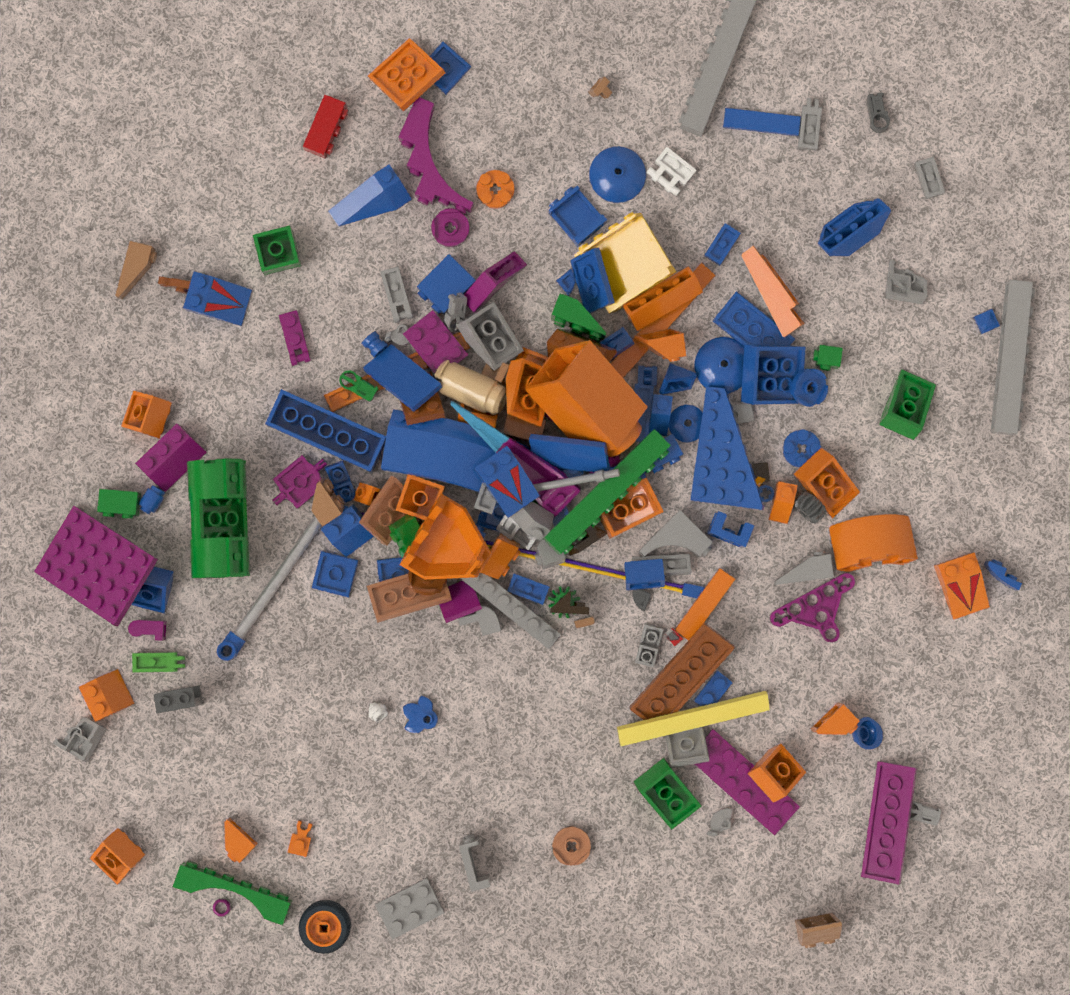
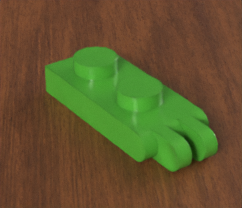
(156, 662)

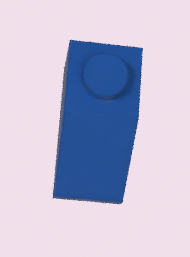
(660, 414)

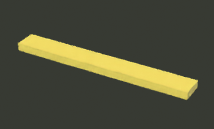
(693, 718)

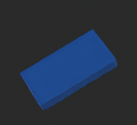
(644, 574)

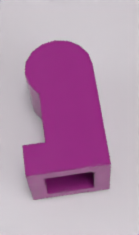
(149, 627)

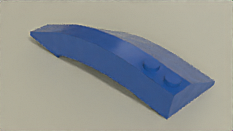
(436, 450)

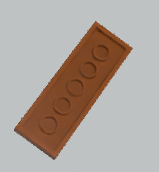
(683, 674)

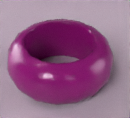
(223, 901)

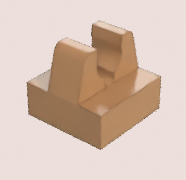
(600, 88)

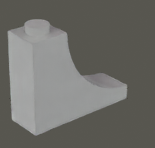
(679, 532)

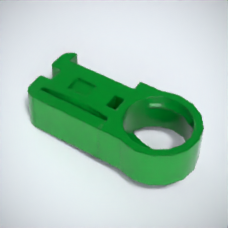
(361, 387)

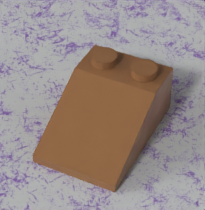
(818, 929)

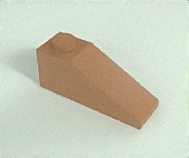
(136, 264)

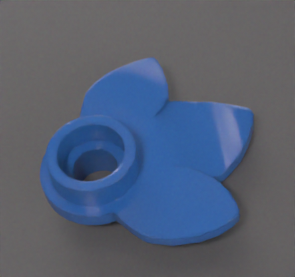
(417, 713)

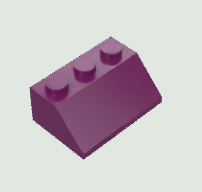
(169, 457)

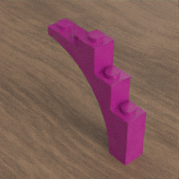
(432, 186)

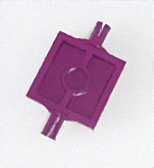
(298, 481)

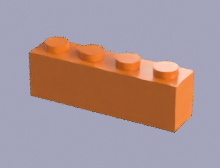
(662, 298)

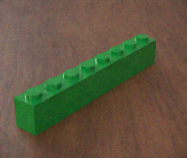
(601, 498)

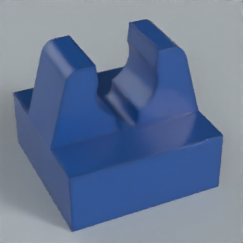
(647, 375)

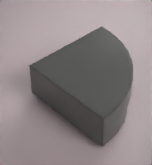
(641, 598)

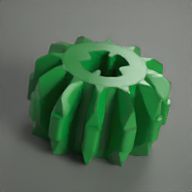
(558, 596)

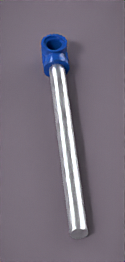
(235, 639)

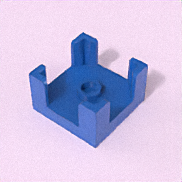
(728, 535)

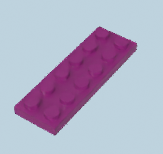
(730, 772)
(889, 822)

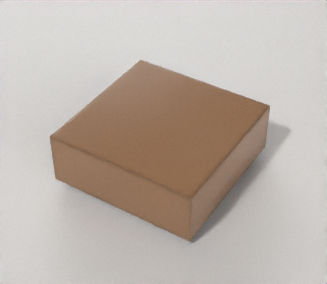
(584, 622)

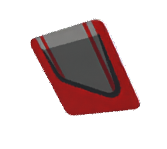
(673, 637)

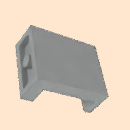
(475, 882)

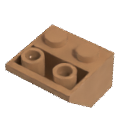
(326, 503)

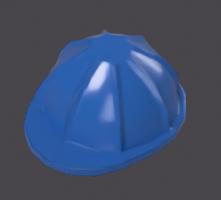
(868, 734)

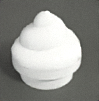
(377, 711)

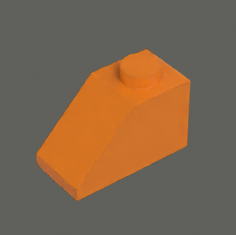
(782, 502)
(237, 841)

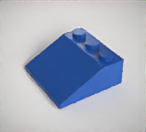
(770, 373)

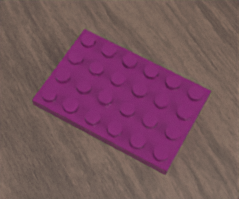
(96, 566)

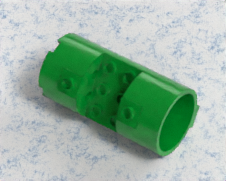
(218, 518)

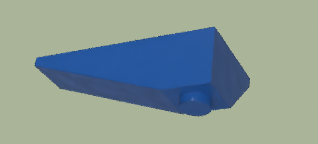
(375, 196)

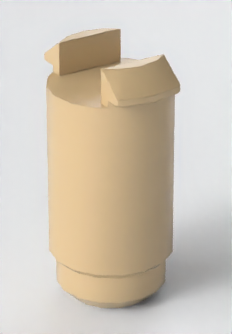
(471, 388)

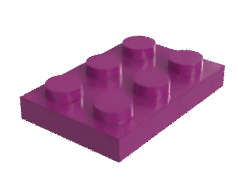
(434, 342)

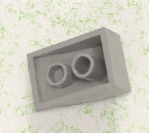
(490, 336)

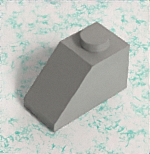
(547, 556)

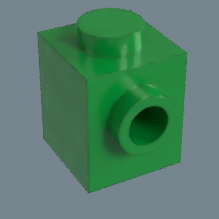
(827, 357)

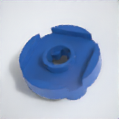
(800, 384)
(790, 447)

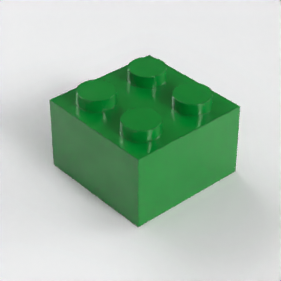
(277, 250)

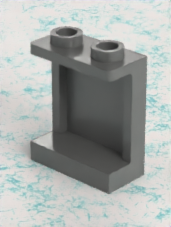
(178, 699)

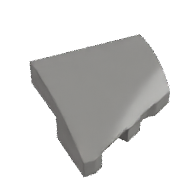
(912, 287)
(86, 733)

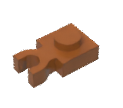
(180, 285)

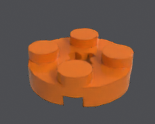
(488, 197)

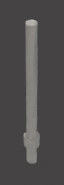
(598, 476)

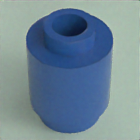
(152, 499)

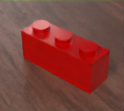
(325, 126)

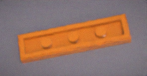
(705, 604)

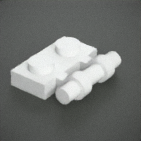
(675, 167)

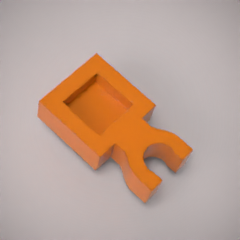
(300, 842)

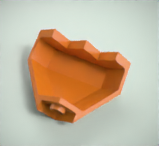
(446, 544)

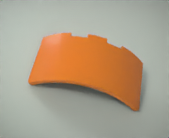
(872, 539)

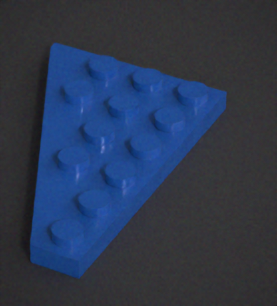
(722, 463)

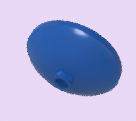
(617, 187)
(709, 367)

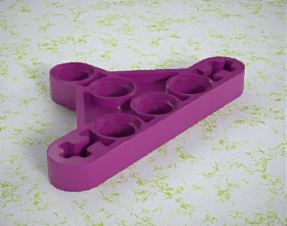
(824, 603)

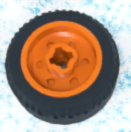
(323, 913)

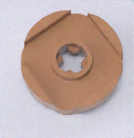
(560, 846)

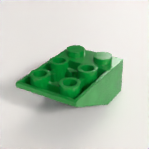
(573, 314)

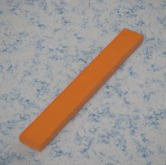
(627, 359)
(341, 397)

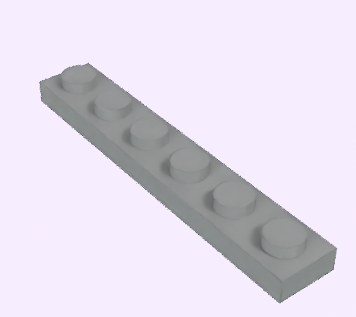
(513, 609)

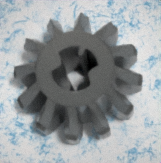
(810, 507)

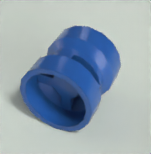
(374, 344)

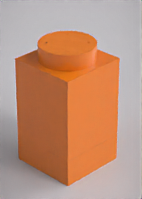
(588, 397)

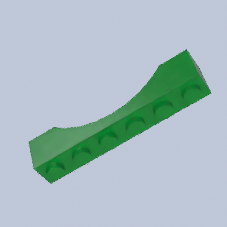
(271, 906)

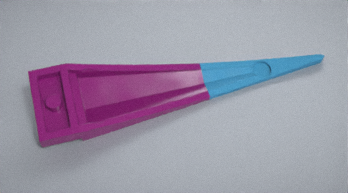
(535, 467)

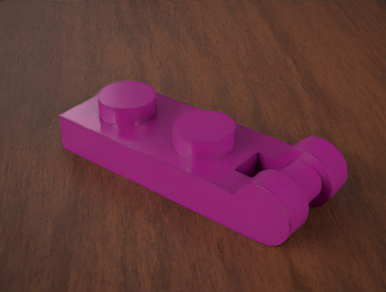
(294, 337)

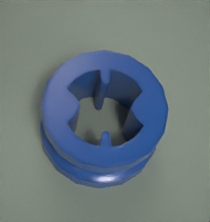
(770, 496)

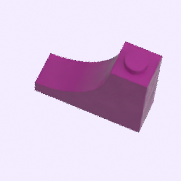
(493, 279)

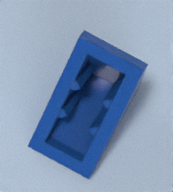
(677, 380)

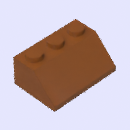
(565, 337)

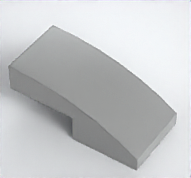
(512, 530)

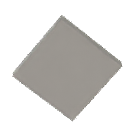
(687, 747)

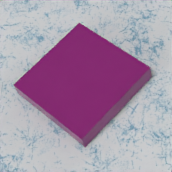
(463, 602)

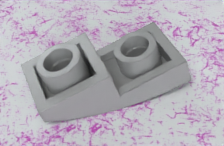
(649, 645)

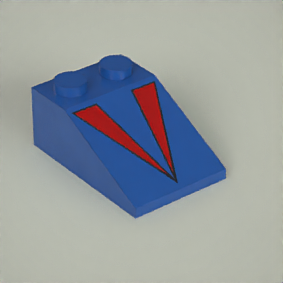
(217, 299)
(507, 481)

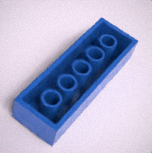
(326, 431)

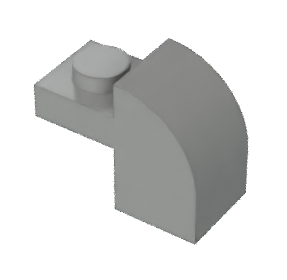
(487, 620)

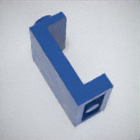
(576, 216)
(442, 281)

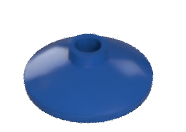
(677, 425)

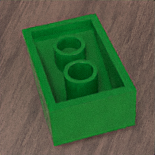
(907, 405)
(667, 793)

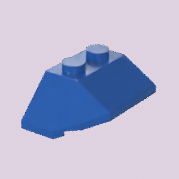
(854, 227)

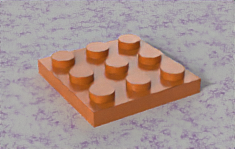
(406, 74)

